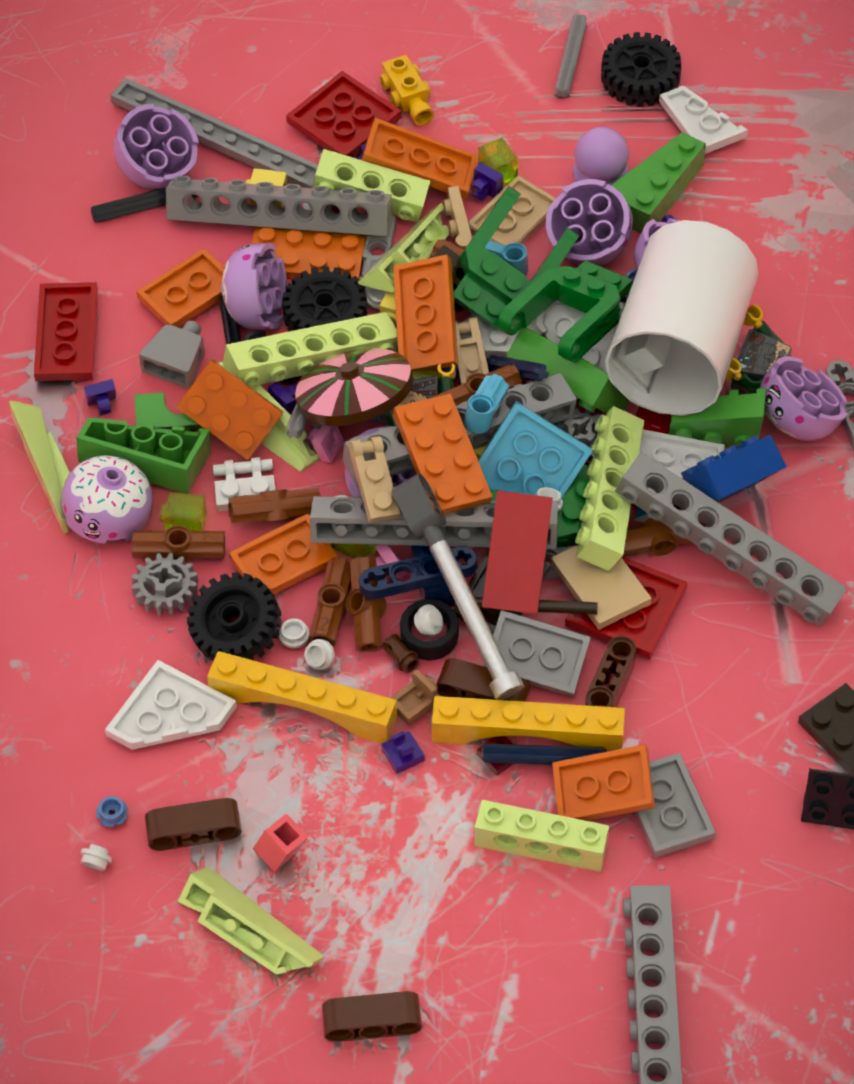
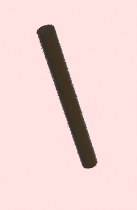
(555, 606)

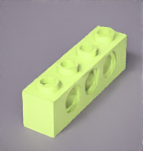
(406, 190)
(541, 835)

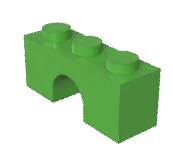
(152, 409)

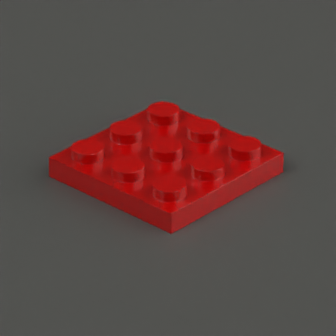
(341, 115)
(647, 624)

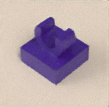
(487, 182)
(101, 394)
(284, 396)
(402, 751)

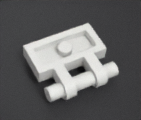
(242, 486)

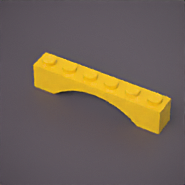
(356, 710)
(471, 719)

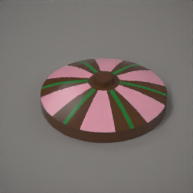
(354, 387)

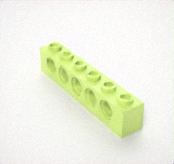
(300, 350)
(605, 511)

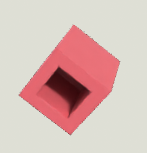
(280, 842)

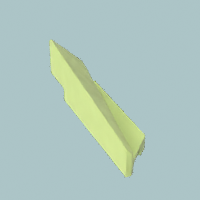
(413, 246)
(291, 450)
(42, 454)
(245, 923)

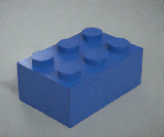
(736, 469)

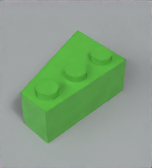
(726, 421)

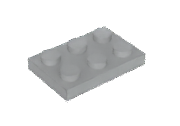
(541, 652)
(678, 813)

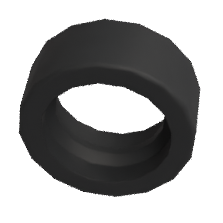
(430, 649)

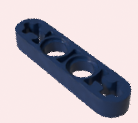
(415, 567)

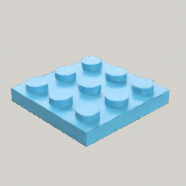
(531, 454)

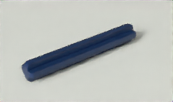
(527, 369)
(534, 753)

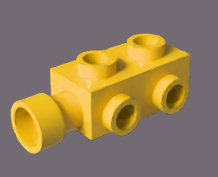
(407, 88)

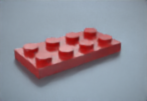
(66, 331)

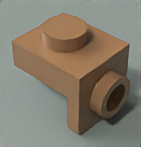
(416, 697)

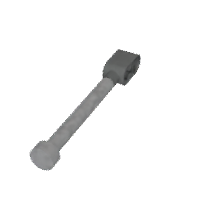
(424, 520)

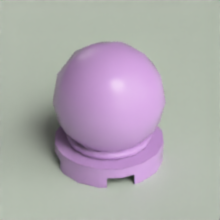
(601, 155)

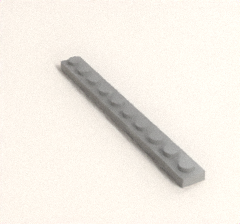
(222, 136)

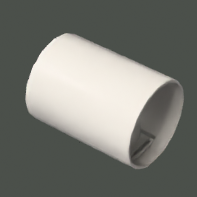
(682, 318)

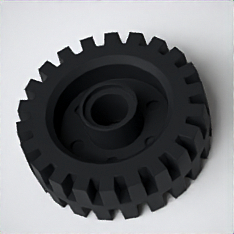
(640, 68)
(323, 299)
(230, 598)

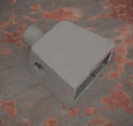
(174, 354)

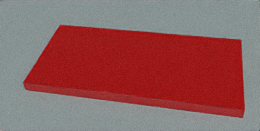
(517, 552)

